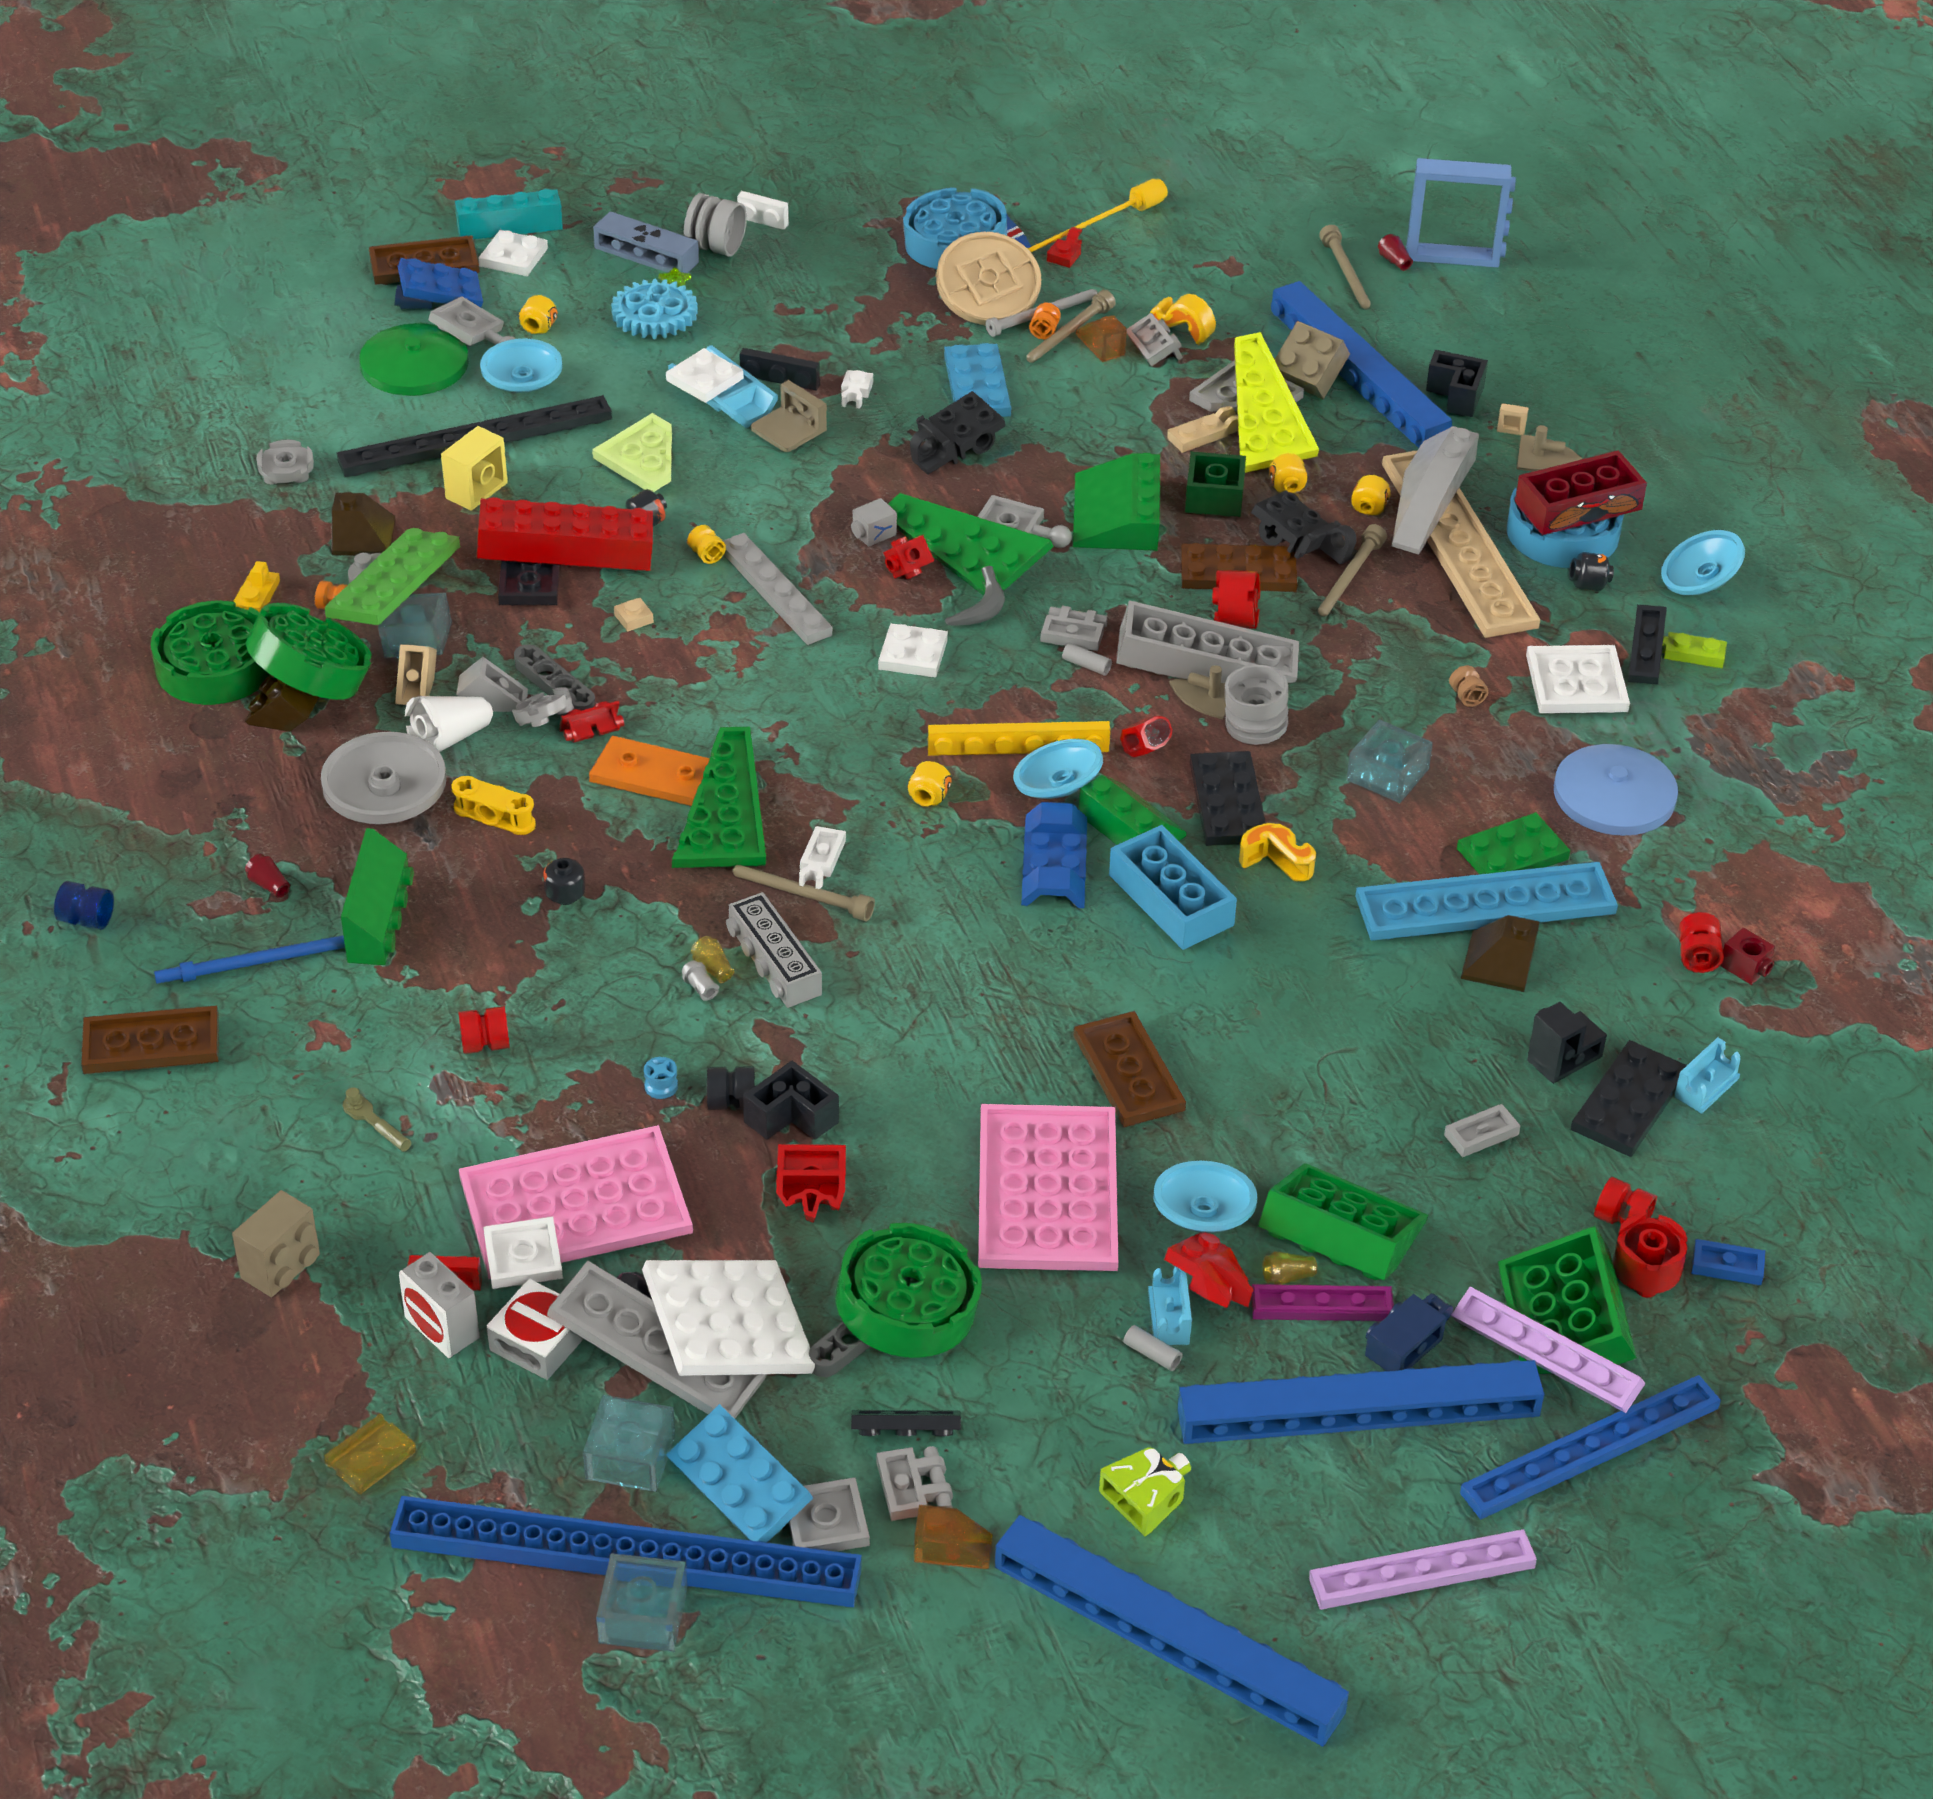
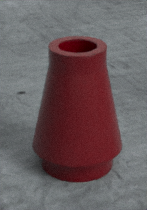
(1394, 251)
(266, 874)

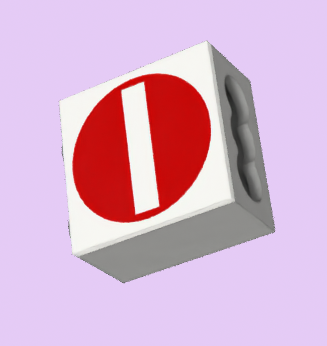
(439, 1304)
(526, 1333)

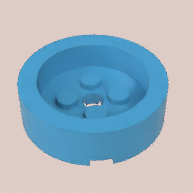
(946, 215)
(1561, 546)

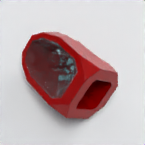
(1146, 736)

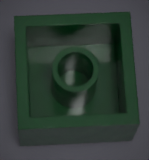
(1215, 484)

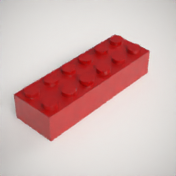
(565, 534)

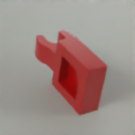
(1066, 251)

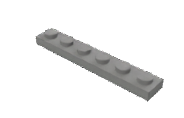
(776, 589)

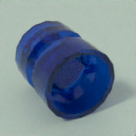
(89, 907)

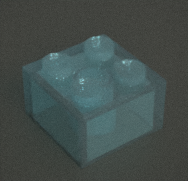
(417, 622)
(1389, 761)
(629, 1443)
(642, 1602)

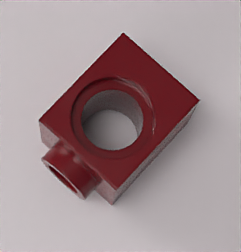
(1748, 956)

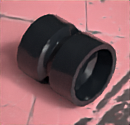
(728, 1087)

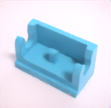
(1707, 1077)
(1170, 1308)

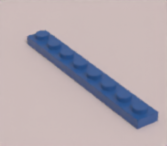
(1589, 1447)

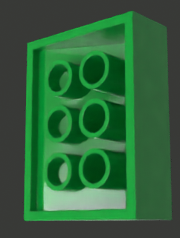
(1118, 504)
(1341, 1221)
(1573, 1292)

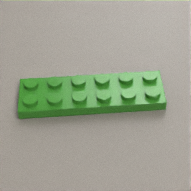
(392, 577)

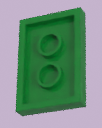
(1514, 846)

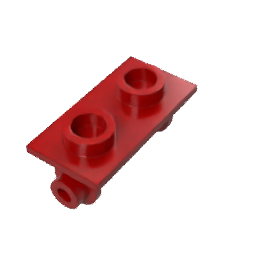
(577, 723)

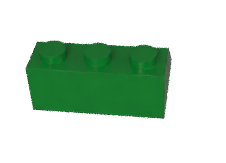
(1120, 811)

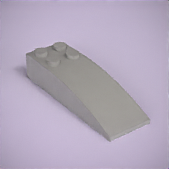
(1184, 643)

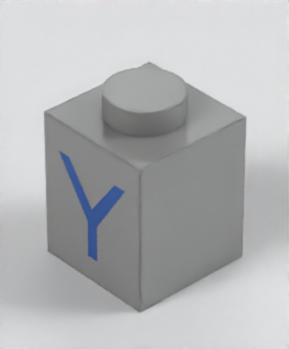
(874, 522)

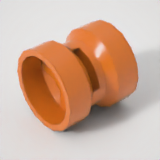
(1045, 320)
(326, 592)

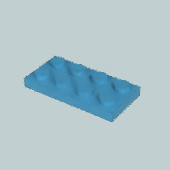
(978, 370)
(739, 1476)

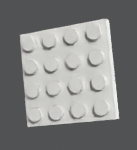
(728, 1317)

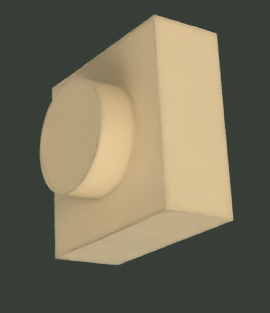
(1512, 419)
(633, 614)

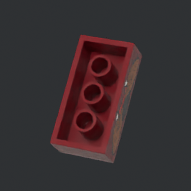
(1580, 492)

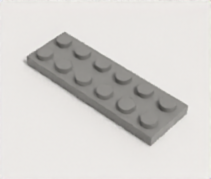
(630, 1330)

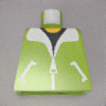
(1145, 1487)

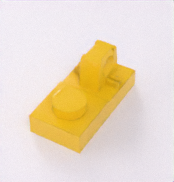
(257, 587)

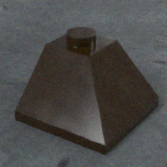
(360, 525)
(1502, 953)

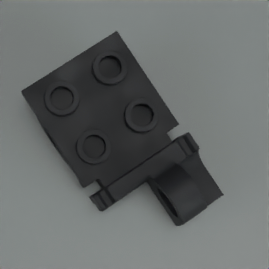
(953, 431)
(1290, 520)

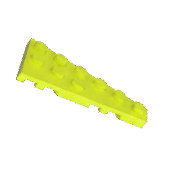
(1266, 409)

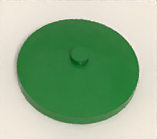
(413, 359)

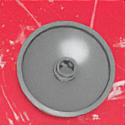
(383, 777)

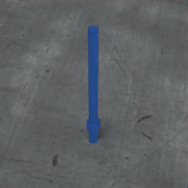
(188, 971)

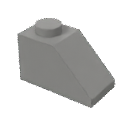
(492, 684)

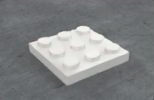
(1577, 679)

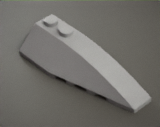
(1431, 484)

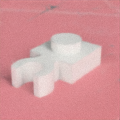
(855, 386)

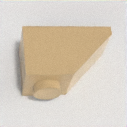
(415, 672)

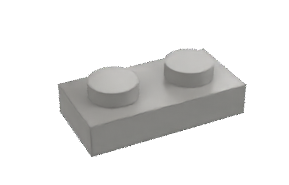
(1482, 1130)

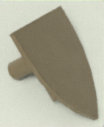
(1541, 453)
(1203, 692)

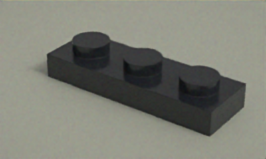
(780, 368)
(1647, 644)
(906, 1421)

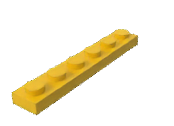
(1011, 737)

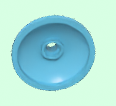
(521, 365)
(1703, 562)
(1058, 768)
(1205, 1196)

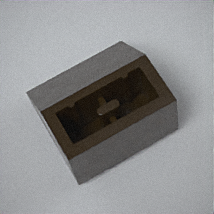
(279, 706)

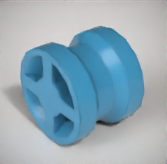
(660, 1077)

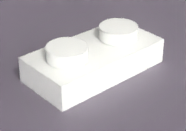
(764, 210)

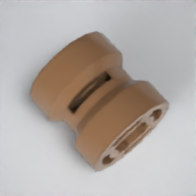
(1468, 685)

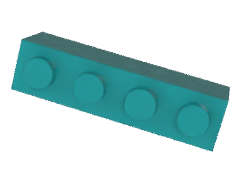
(514, 212)

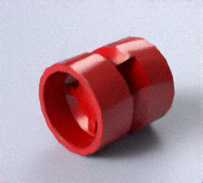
(1701, 942)
(484, 1030)
(1616, 1197)

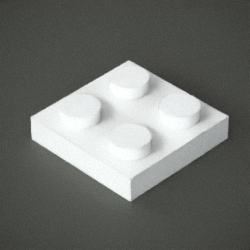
(513, 253)
(704, 375)
(913, 650)
(522, 1252)

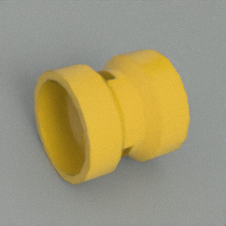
(706, 544)

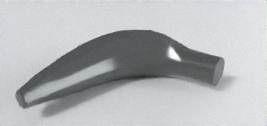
(986, 608)

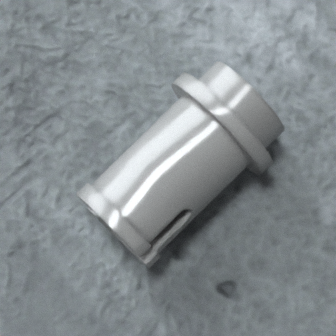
(695, 974)

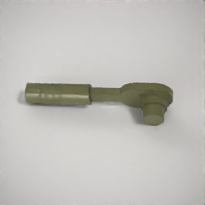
(361, 1109)

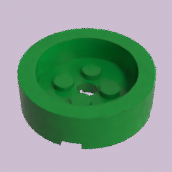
(308, 652)
(194, 669)
(903, 1318)

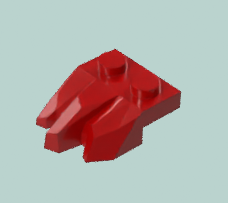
(811, 1176)
(1213, 1269)

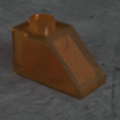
(1104, 337)
(951, 1539)

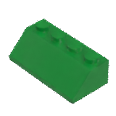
(375, 900)

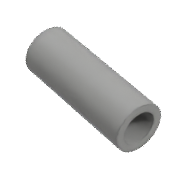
(1087, 659)
(1152, 1348)

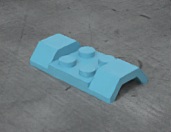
(745, 400)

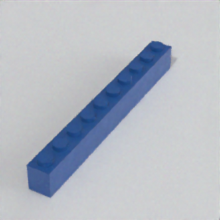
(1365, 368)
(1359, 1401)
(1172, 1630)

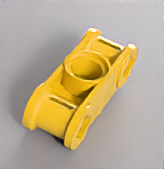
(493, 805)

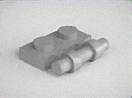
(1073, 627)
(903, 1485)

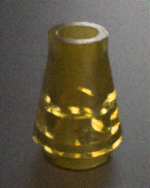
(713, 957)
(1285, 1267)

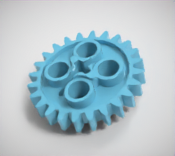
(654, 308)

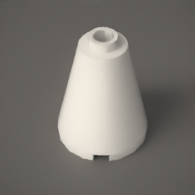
(447, 718)

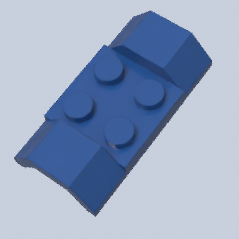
(1055, 853)

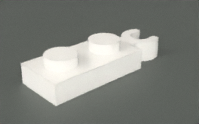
(821, 855)

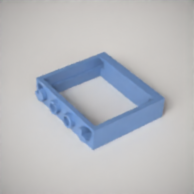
(1464, 173)

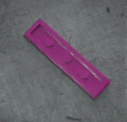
(1321, 1302)

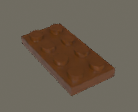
(452, 252)
(1273, 564)
(150, 1039)
(1129, 1069)

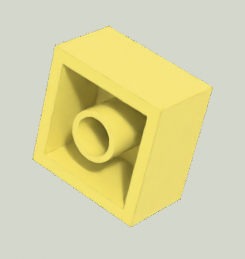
(474, 468)

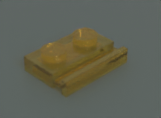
(370, 1453)

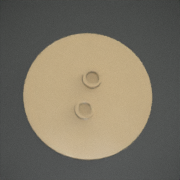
(988, 277)

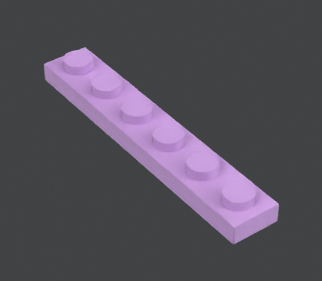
(1548, 1349)
(1422, 1569)

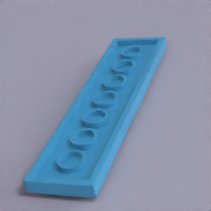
(1483, 898)

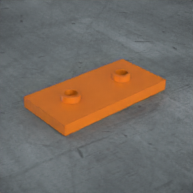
(649, 770)

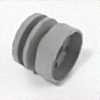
(716, 223)
(1256, 704)

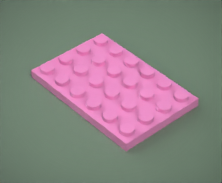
(1048, 1188)
(598, 1191)

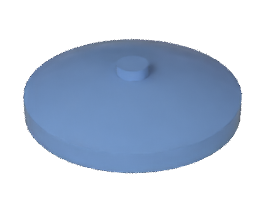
(1615, 789)

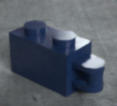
(1407, 1332)

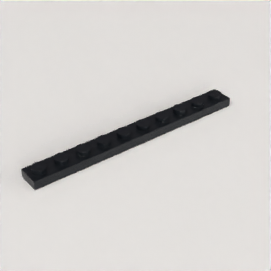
(511, 428)

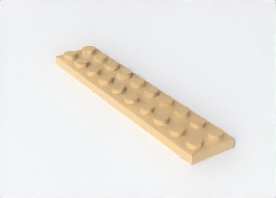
(1473, 563)

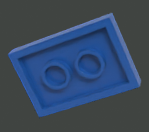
(438, 282)

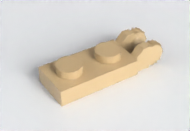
(1204, 430)

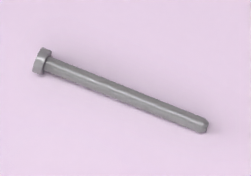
(995, 326)

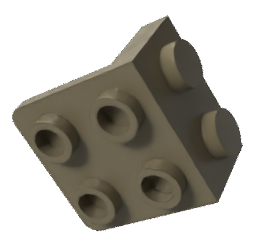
(796, 420)

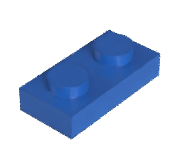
(1728, 1262)

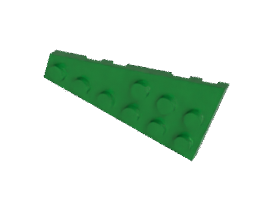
(969, 542)
(725, 813)

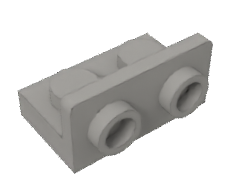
(1153, 339)

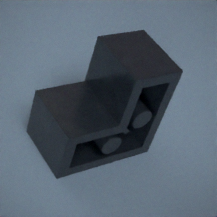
(1458, 378)
(1564, 1042)
(791, 1097)

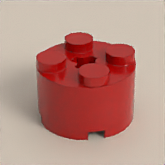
(1237, 598)
(1650, 1254)

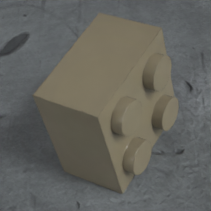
(1311, 359)
(276, 1243)

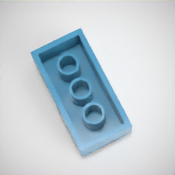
(1172, 887)

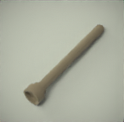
(1331, 238)
(1101, 303)
(1372, 539)
(859, 906)

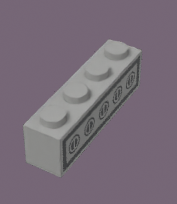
(774, 950)

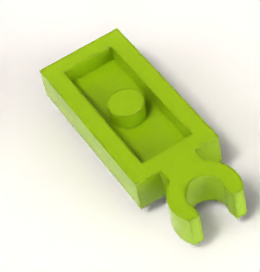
(1694, 649)

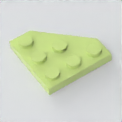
(640, 453)

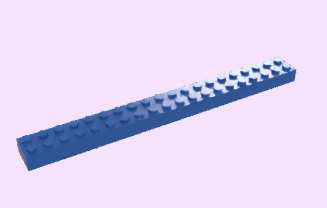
(587, 1547)

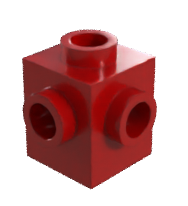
(908, 557)

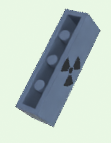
(645, 243)

